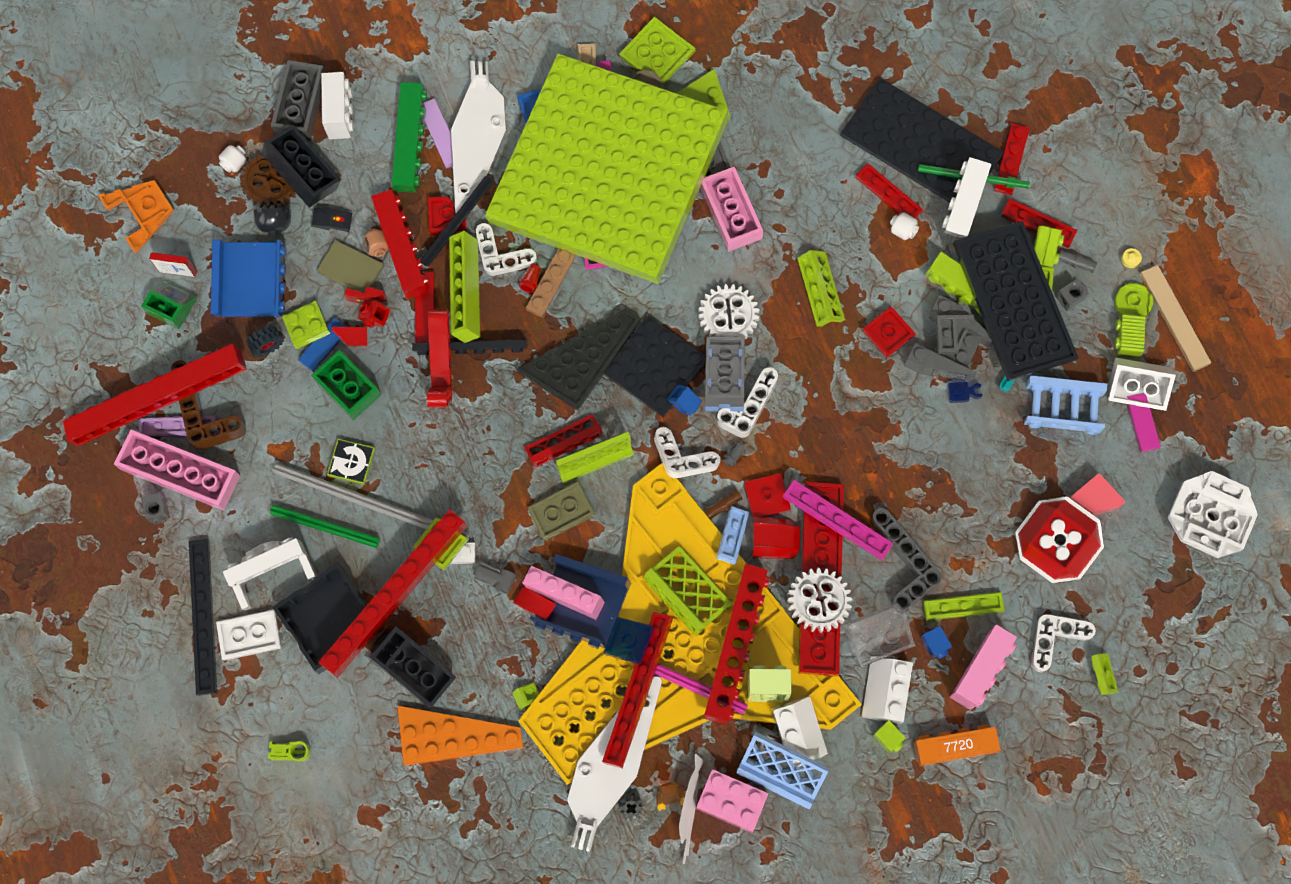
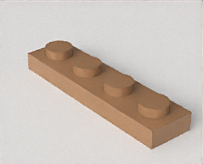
(550, 282)

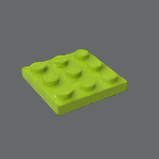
(657, 50)

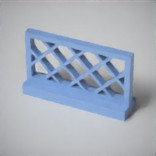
(777, 780)

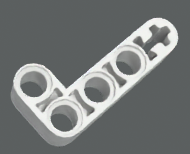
(752, 401)

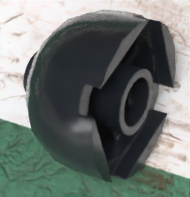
(272, 220)

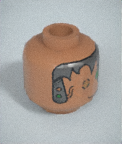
(375, 243)

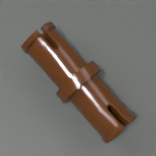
(723, 504)

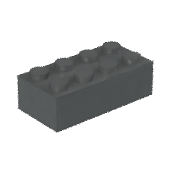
(299, 98)

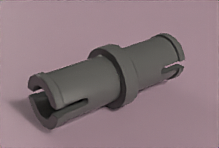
(1077, 261)

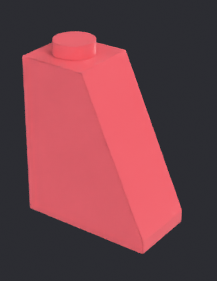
(1098, 496)

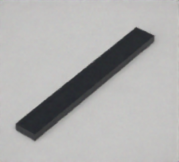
(202, 617)

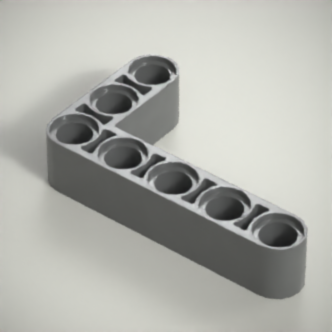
(908, 559)

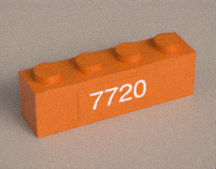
(956, 746)

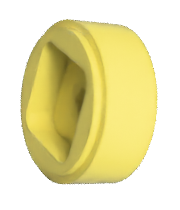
(1131, 258)

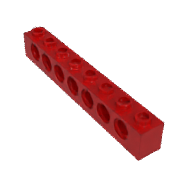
(751, 576)

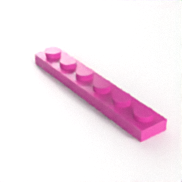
(837, 520)

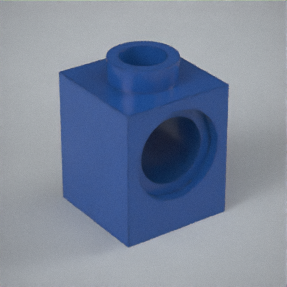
(684, 400)
(936, 643)

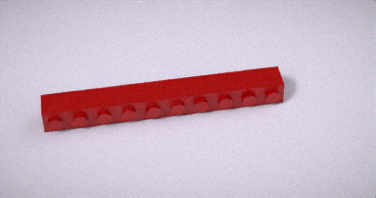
(154, 394)
(393, 594)

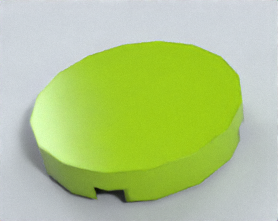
(1133, 300)

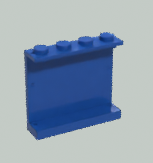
(247, 279)

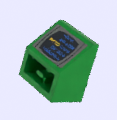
(169, 304)

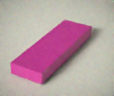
(1143, 424)

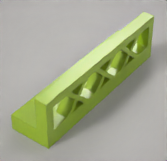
(818, 287)

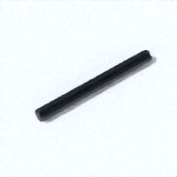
(456, 221)

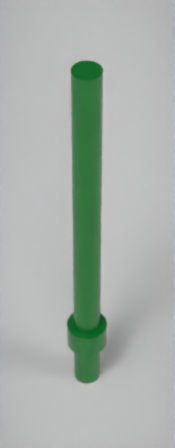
(1010, 182)

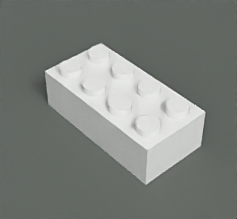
(967, 198)

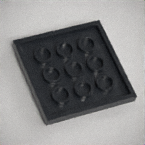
(654, 365)

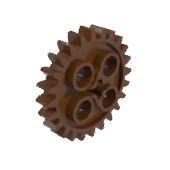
(269, 181)

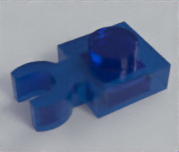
(960, 392)

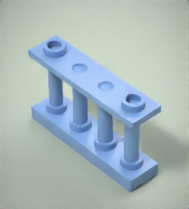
(1075, 388)

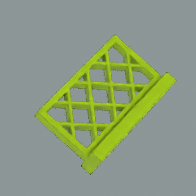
(594, 457)
(677, 603)

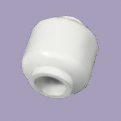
(232, 158)
(904, 226)

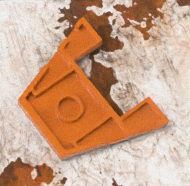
(147, 206)

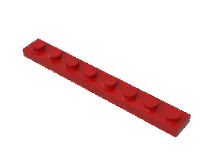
(637, 693)

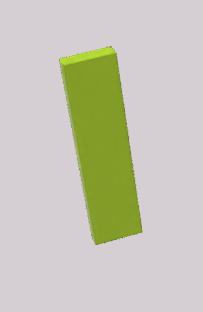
(963, 606)

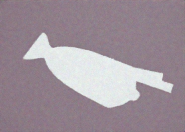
(689, 806)

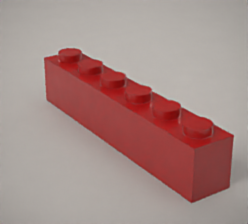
(399, 245)

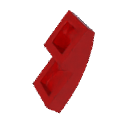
(369, 295)

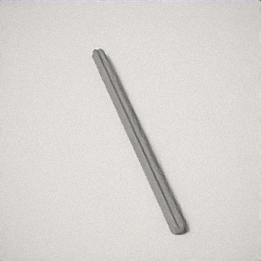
(354, 497)

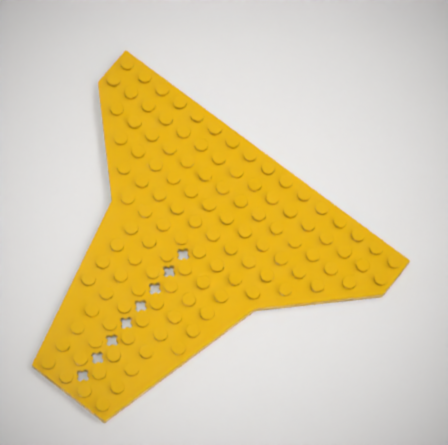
(658, 523)

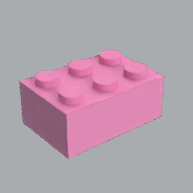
(732, 801)

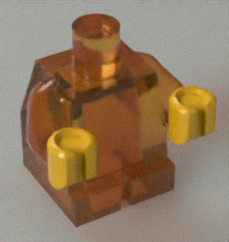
(669, 792)

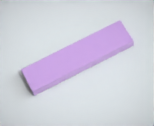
(439, 131)
(167, 426)

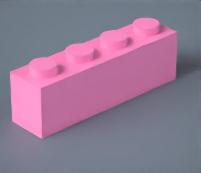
(563, 592)

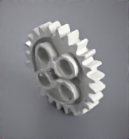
(711, 315)
(802, 604)

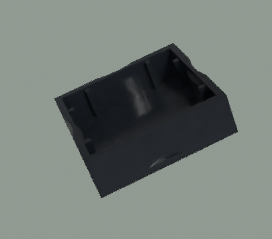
(321, 613)

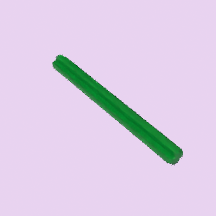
(325, 526)

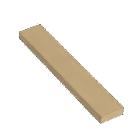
(1175, 318)

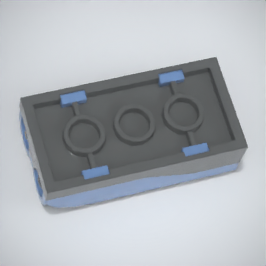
(724, 373)

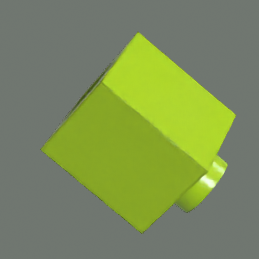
(889, 737)

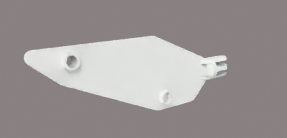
(476, 133)
(600, 786)

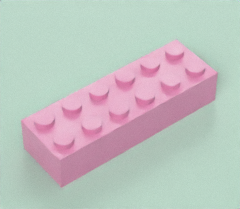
(177, 470)

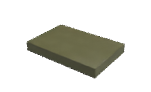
(350, 267)
(561, 511)

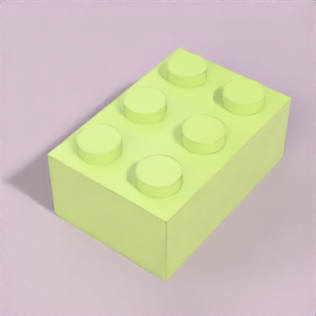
(769, 684)

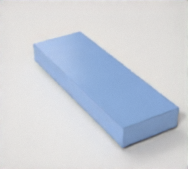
(732, 535)

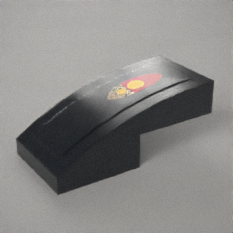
(331, 219)

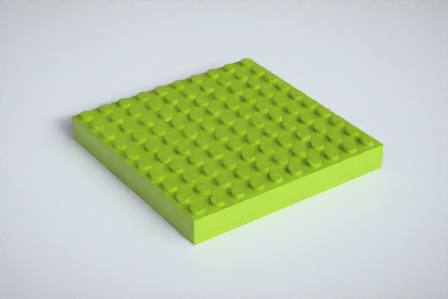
(607, 168)

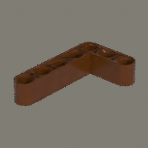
(206, 430)

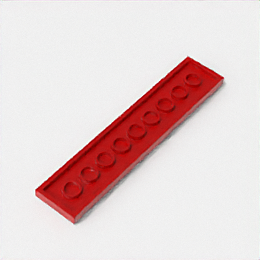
(821, 549)

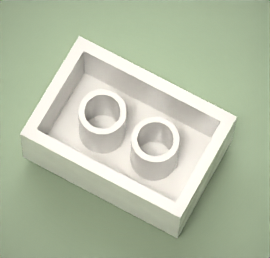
(336, 105)

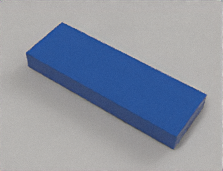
(321, 348)

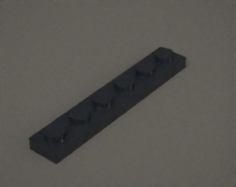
(477, 346)

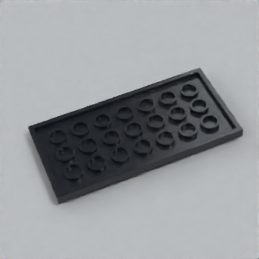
(910, 134)
(1015, 301)

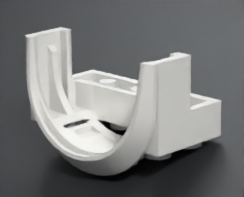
(263, 559)

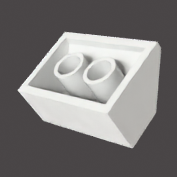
(1136, 378)
(887, 690)
(800, 728)

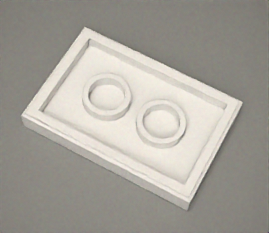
(248, 635)

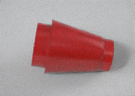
(529, 281)

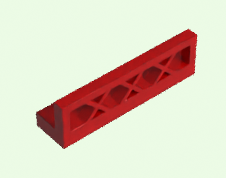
(565, 445)

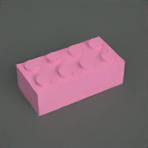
(731, 209)
(984, 665)

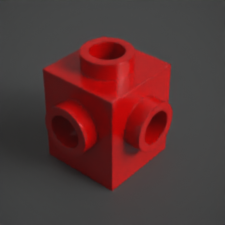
(373, 313)

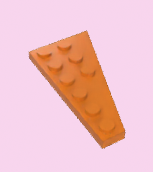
(440, 736)

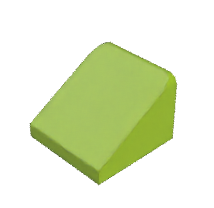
(525, 695)

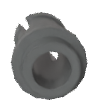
(733, 455)
(763, 731)

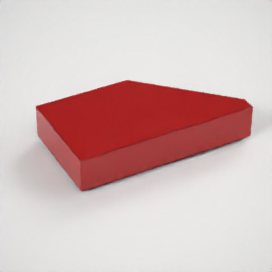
(352, 335)

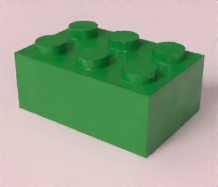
(346, 385)

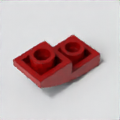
(534, 603)

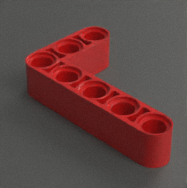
(440, 359)

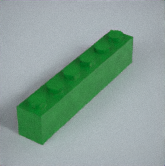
(408, 137)

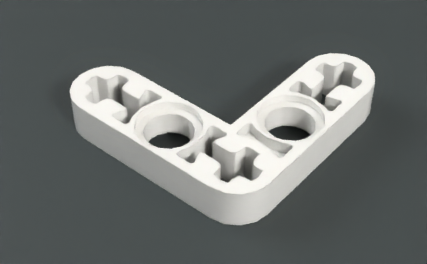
(494, 258)
(676, 459)
(1055, 630)

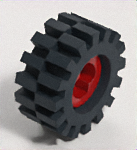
(264, 341)

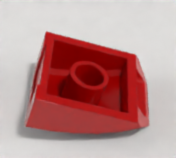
(775, 538)

